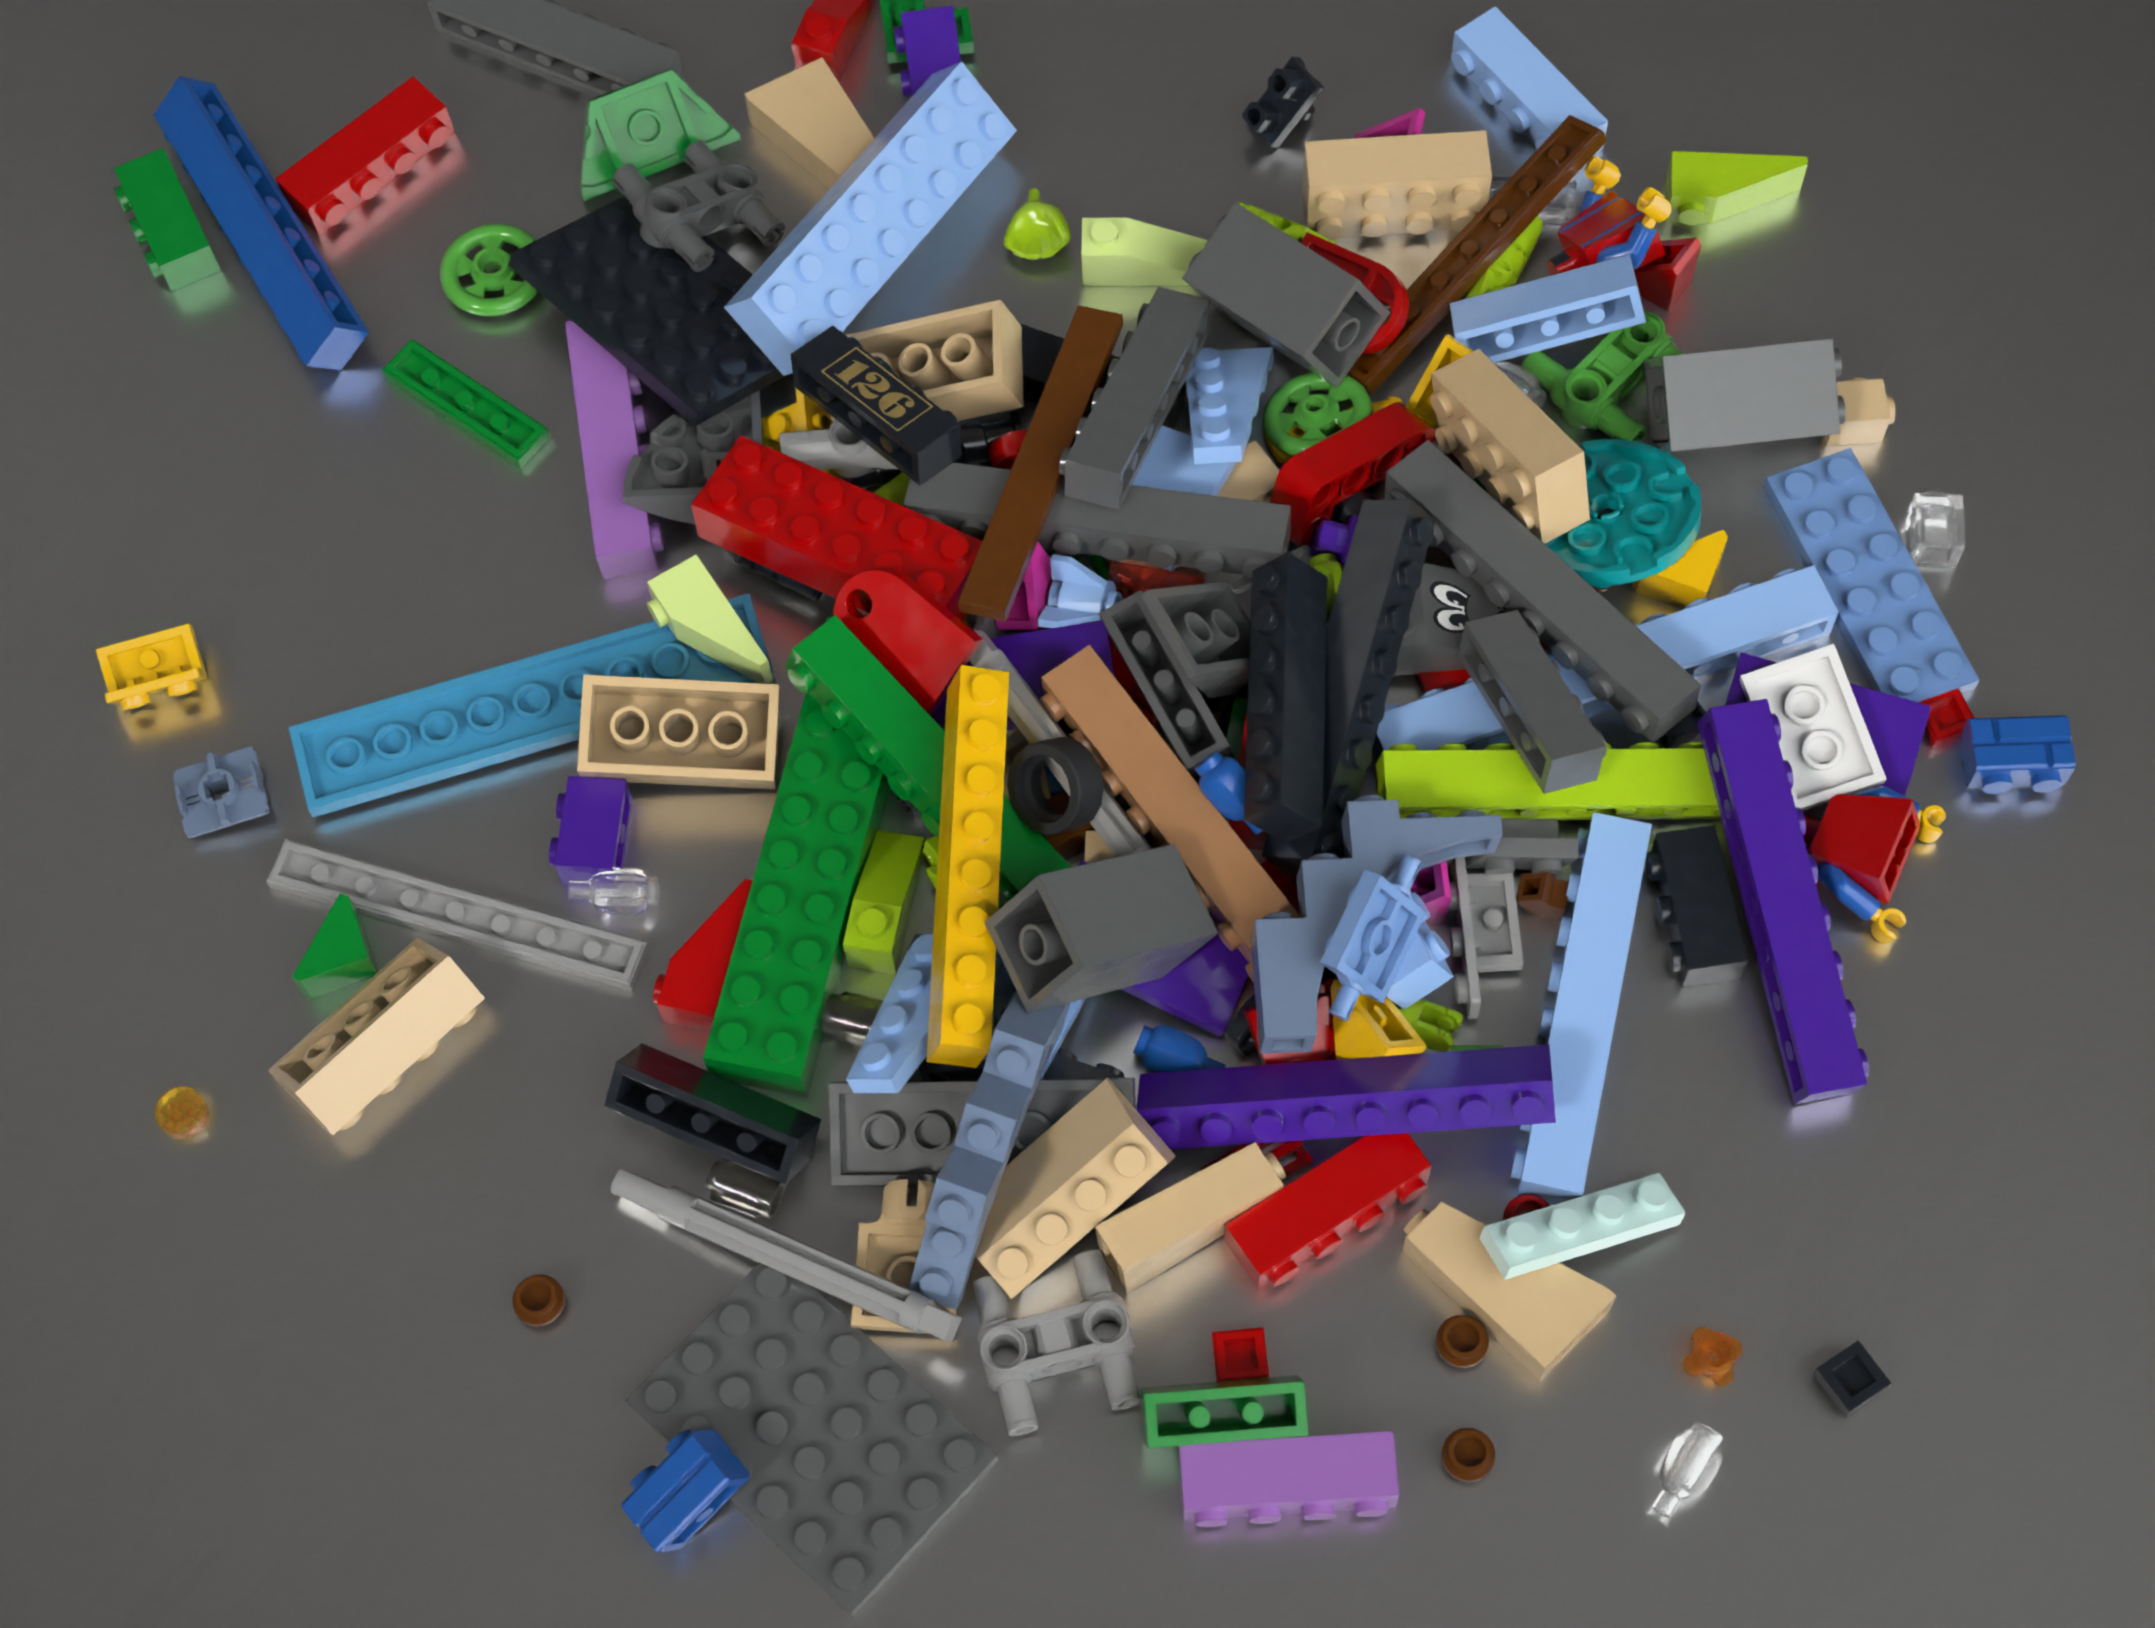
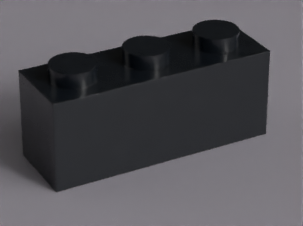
(1696, 907)

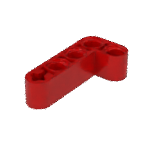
(1345, 465)

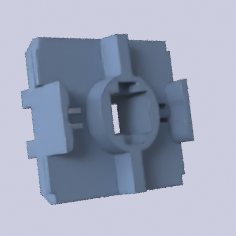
(233, 771)

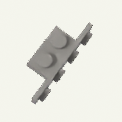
(1486, 929)

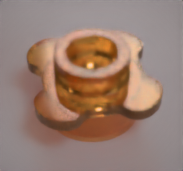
(1725, 1347)

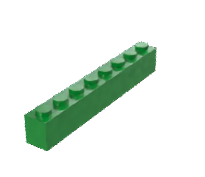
(902, 741)

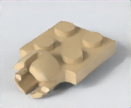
(892, 1245)

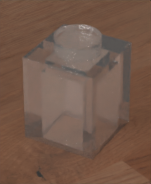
(1935, 529)

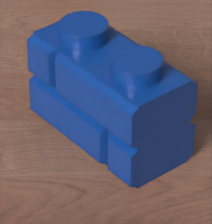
(2017, 753)
(684, 1488)

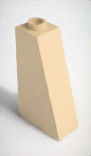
(810, 120)
(1186, 1216)
(1529, 1315)

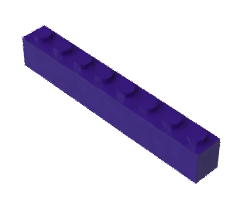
(1782, 902)
(1349, 1097)

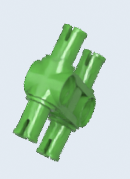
(1604, 378)

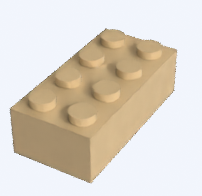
(1395, 183)
(958, 358)
(1510, 446)
(679, 731)

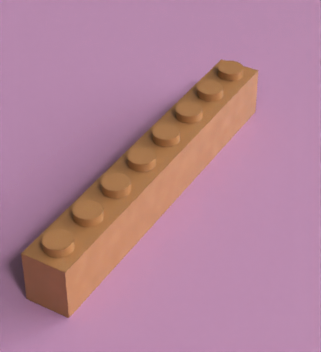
(1163, 796)

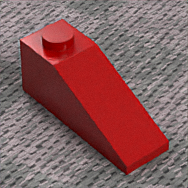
(830, 33)
(698, 969)

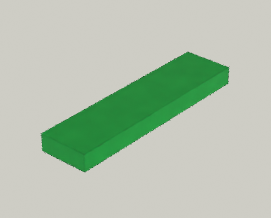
(466, 403)

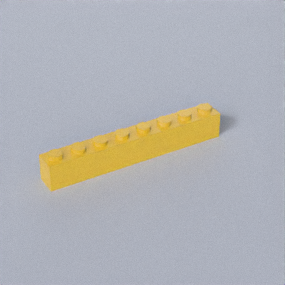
(968, 867)

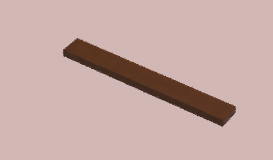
(1483, 242)
(1035, 473)

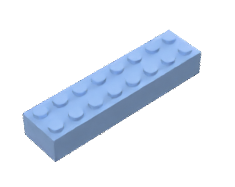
(872, 216)

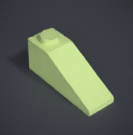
(1135, 253)
(705, 620)

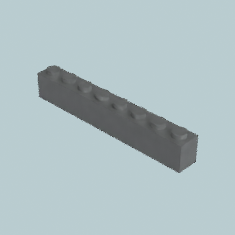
(1149, 526)
(1550, 596)

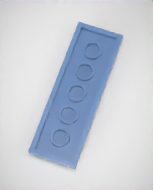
(1871, 579)

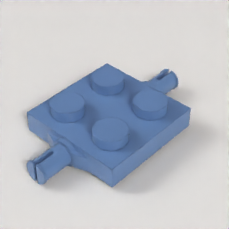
(1373, 936)

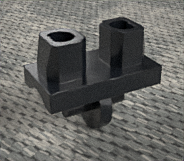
(1284, 102)

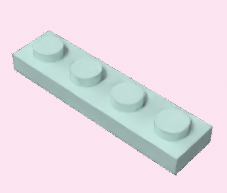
(1581, 1225)

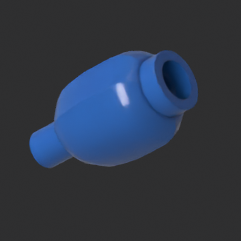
(1224, 786)
(1172, 1050)

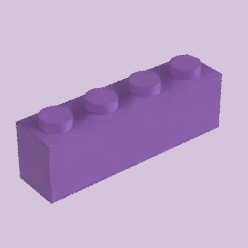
(1289, 1477)

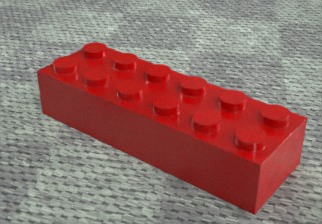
(825, 527)

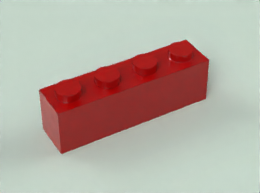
(366, 155)
(1325, 1205)

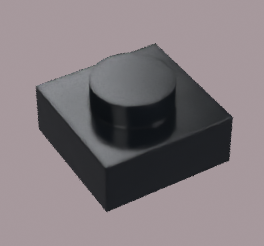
(1852, 1378)

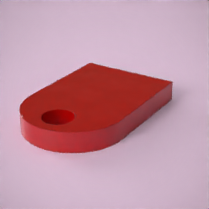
(1376, 279)
(908, 633)

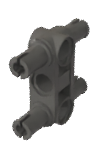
(698, 205)

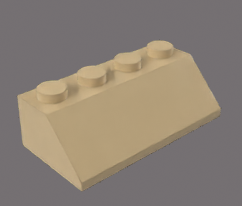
(377, 1035)
(1067, 1185)

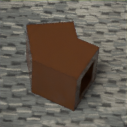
(1542, 895)

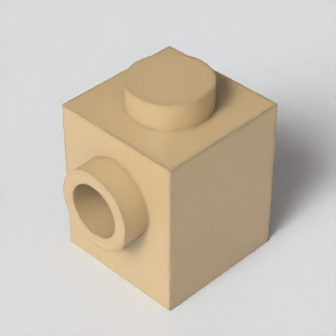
(1866, 412)

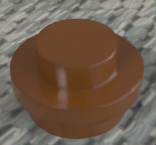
(538, 1300)
(1462, 1341)
(1468, 1454)

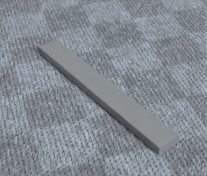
(460, 915)

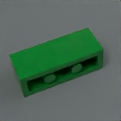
(164, 220)
(1224, 1411)

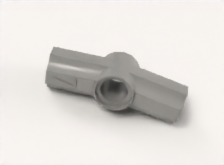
(833, 449)

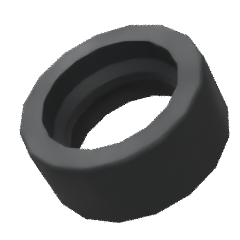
(1027, 793)

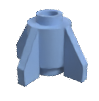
(1076, 594)

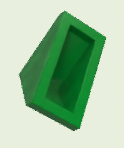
(337, 953)

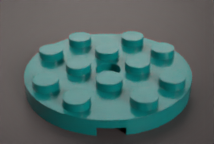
(1652, 518)

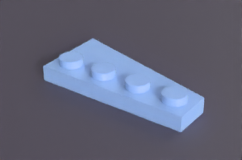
(1223, 399)
(900, 1029)

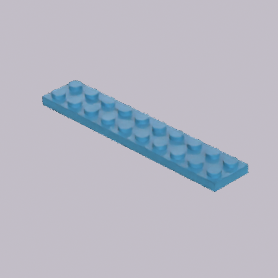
(485, 715)

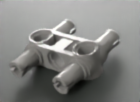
(1056, 1343)

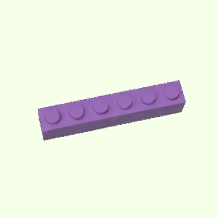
(609, 438)

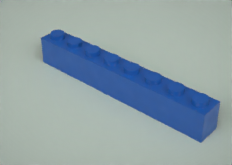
(260, 224)

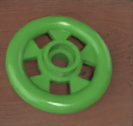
(491, 258)
(1314, 413)

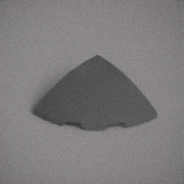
(685, 457)

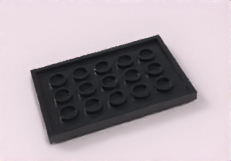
(651, 309)

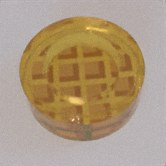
(181, 1112)

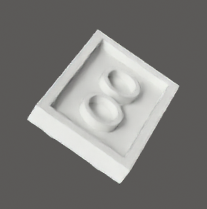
(1819, 726)

